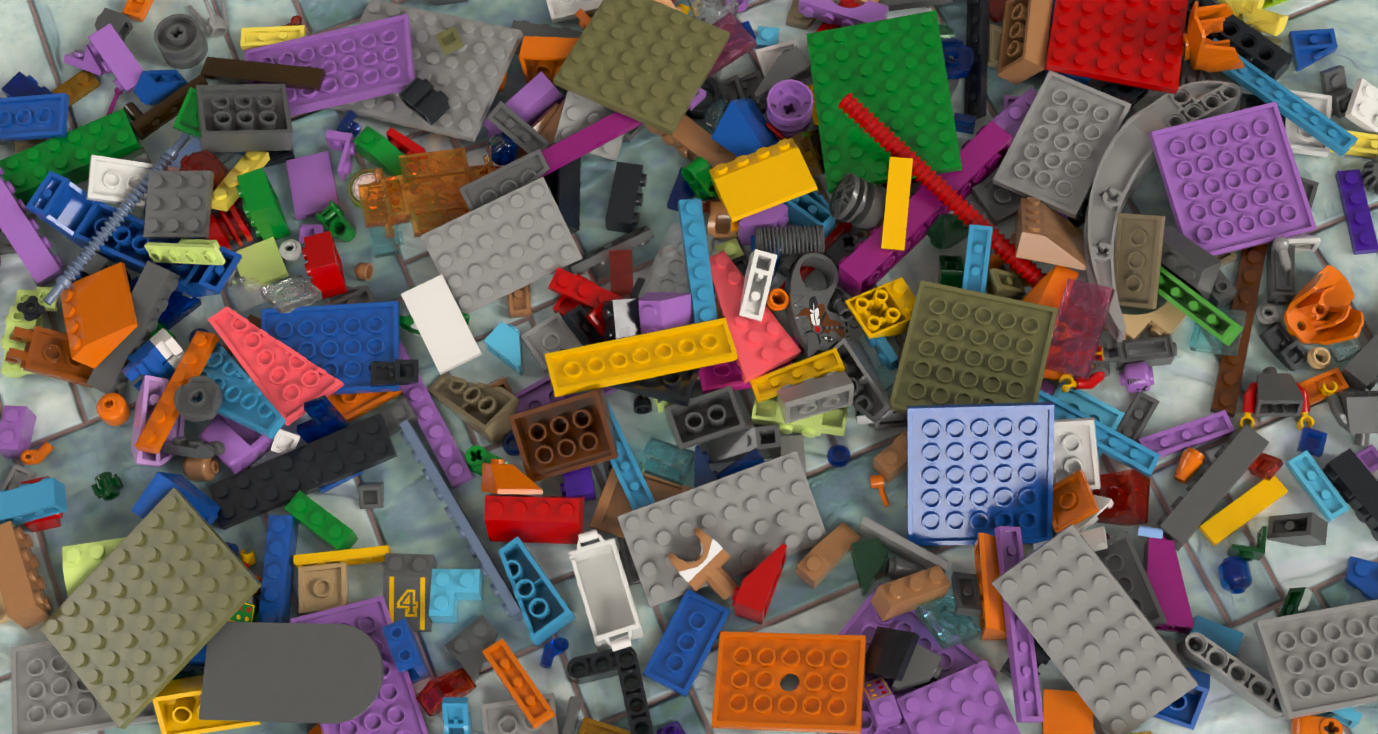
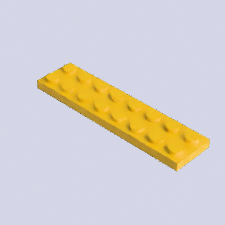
(640, 357)

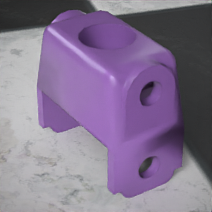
(241, 444)

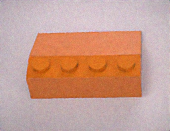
(98, 314)

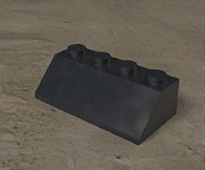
(565, 189)

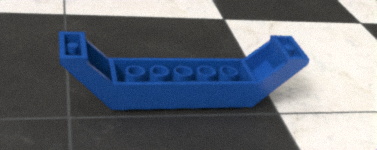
(78, 219)

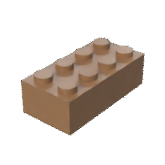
(1024, 39)
(20, 580)

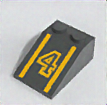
(408, 588)

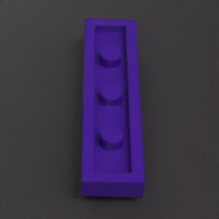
(1356, 212)

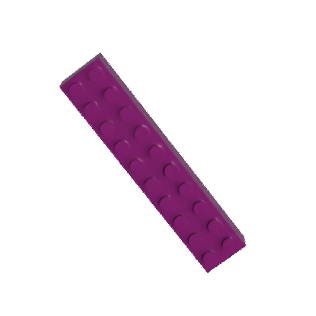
(871, 263)

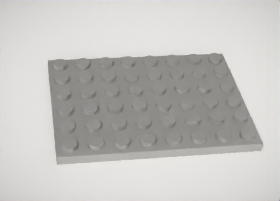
(466, 75)

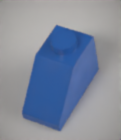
(158, 85)

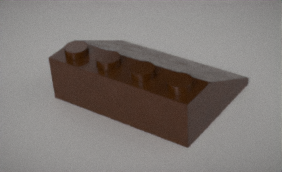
(565, 435)

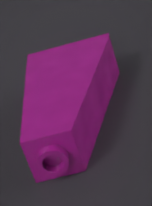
(1168, 585)

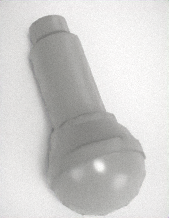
(1281, 245)

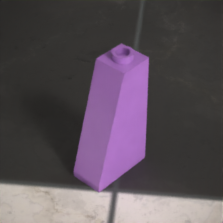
(530, 102)

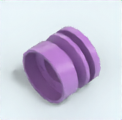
(789, 107)

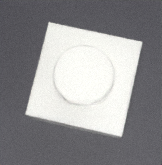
(285, 441)

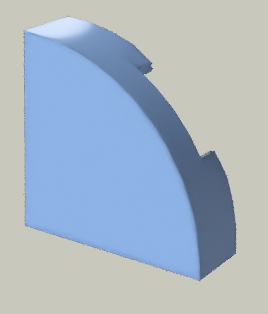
(1148, 531)

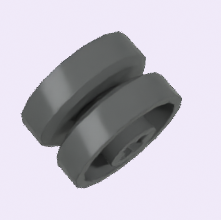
(181, 41)

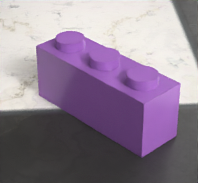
(116, 58)

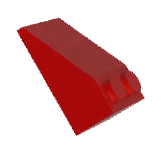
(757, 589)

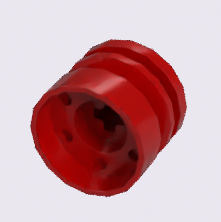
(229, 227)

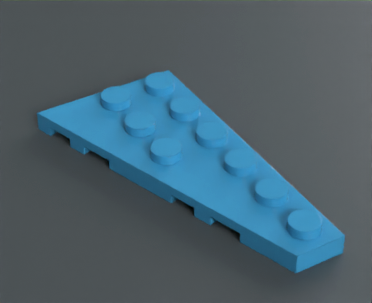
(241, 397)

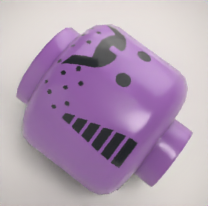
(1137, 377)

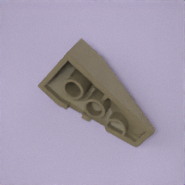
(477, 405)

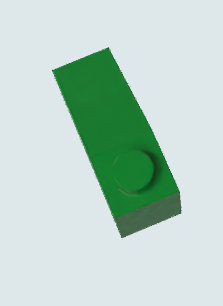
(378, 151)

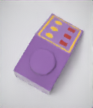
(881, 704)

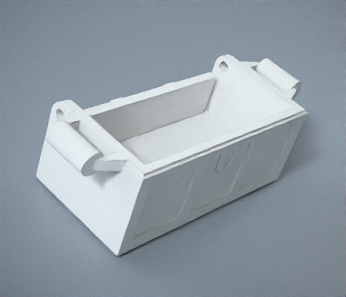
(605, 592)

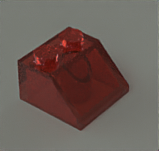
(1130, 497)

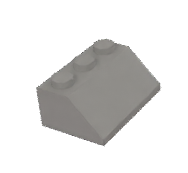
(815, 396)

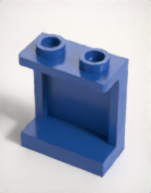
(406, 650)

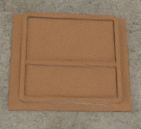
(614, 502)

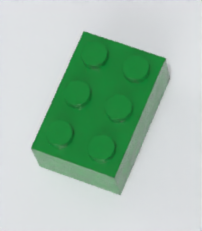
(262, 205)

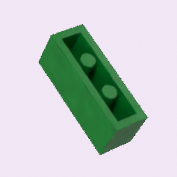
(320, 523)

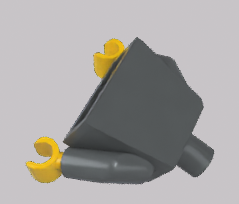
(1354, 411)

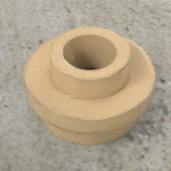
(1323, 355)

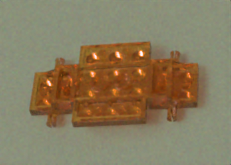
(423, 193)

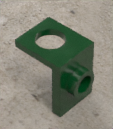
(1250, 553)

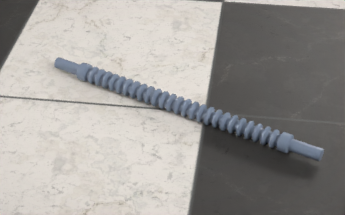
(64, 281)

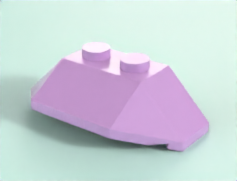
(147, 399)

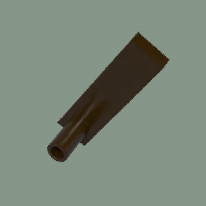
(162, 113)

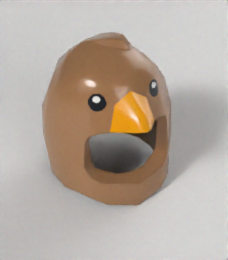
(719, 222)

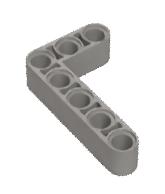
(1222, 673)

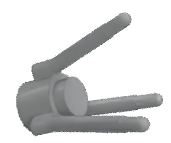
(216, 25)

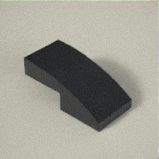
(1282, 346)
(394, 373)

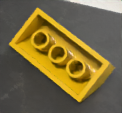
(179, 708)

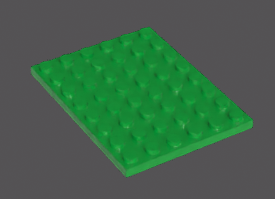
(901, 78)

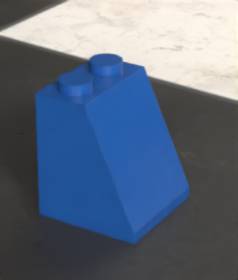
(743, 128)
(163, 484)

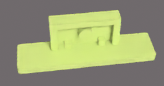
(186, 252)

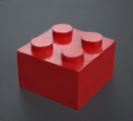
(324, 264)

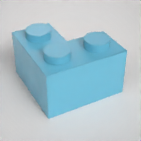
(448, 588)

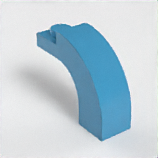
(456, 715)

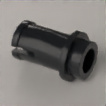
(1080, 218)

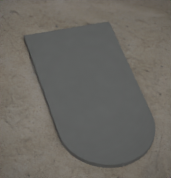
(290, 673)

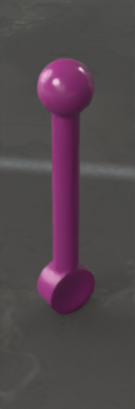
(117, 93)

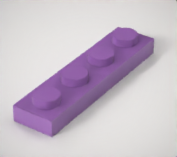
(1189, 434)

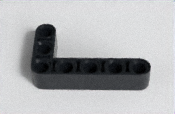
(625, 672)

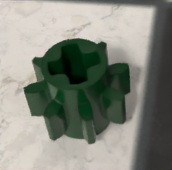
(107, 486)

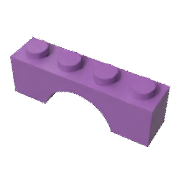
(834, 14)

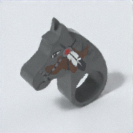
(807, 309)

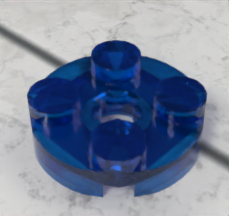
(964, 57)

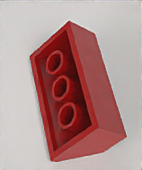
(534, 518)

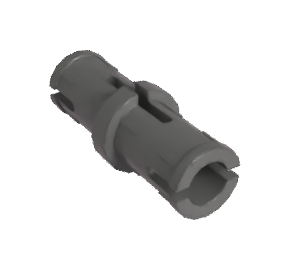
(839, 305)

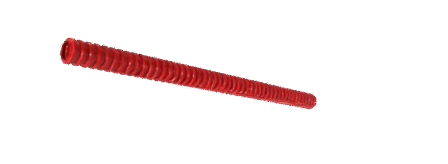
(938, 186)

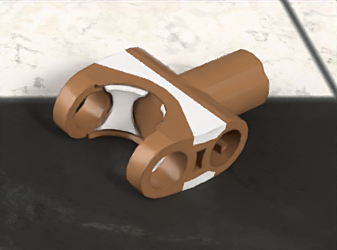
(706, 567)

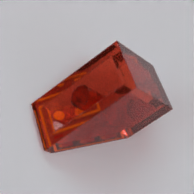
(448, 685)

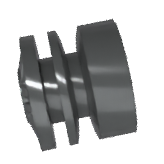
(858, 202)

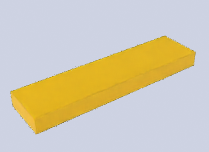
(897, 203)
(815, 367)
(1242, 510)
(350, 556)

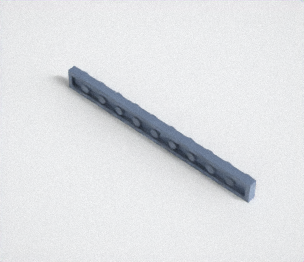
(465, 527)

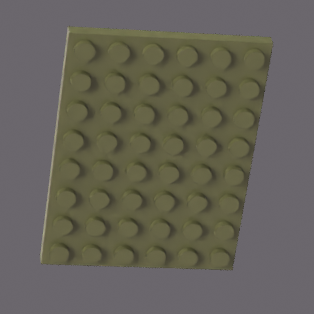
(149, 607)

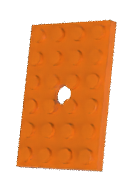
(756, 662)

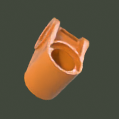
(1315, 725)

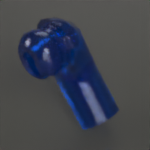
(553, 649)

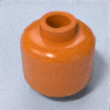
(113, 409)

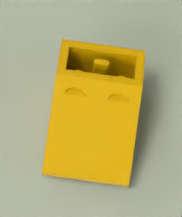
(884, 309)

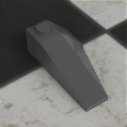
(868, 390)

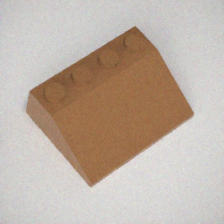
(1047, 236)

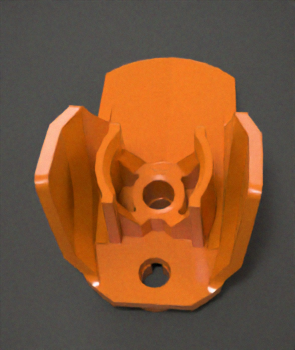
(1206, 53)
(1324, 310)

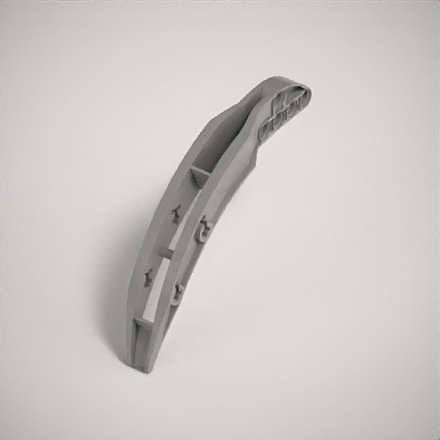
(1127, 165)

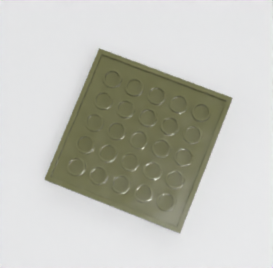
(642, 61)
(972, 349)

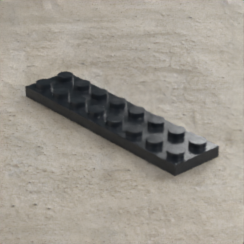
(302, 469)

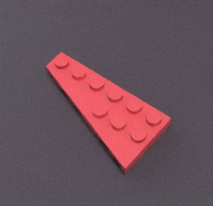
(758, 344)
(274, 367)

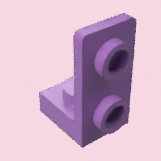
(342, 141)

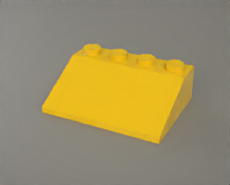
(762, 179)

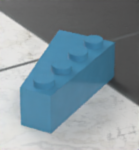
(538, 599)

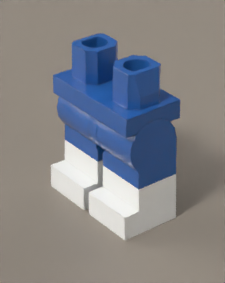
(154, 358)

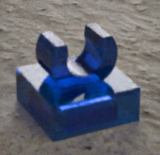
(349, 125)

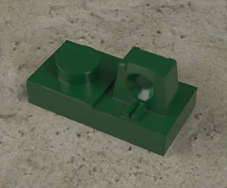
(1296, 601)

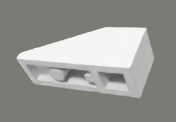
(757, 284)

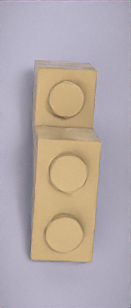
(1159, 322)

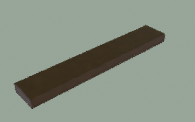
(263, 73)

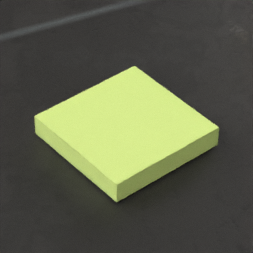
(262, 262)

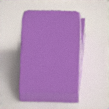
(86, 60)

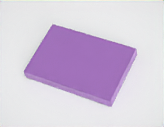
(311, 184)

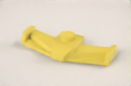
(1252, 13)

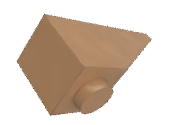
(826, 555)

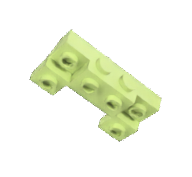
(17, 319)
(828, 423)

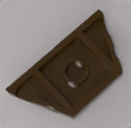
(811, 149)

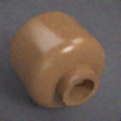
(200, 469)

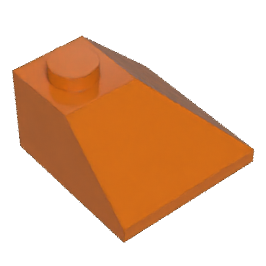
(506, 479)

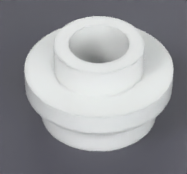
(293, 254)

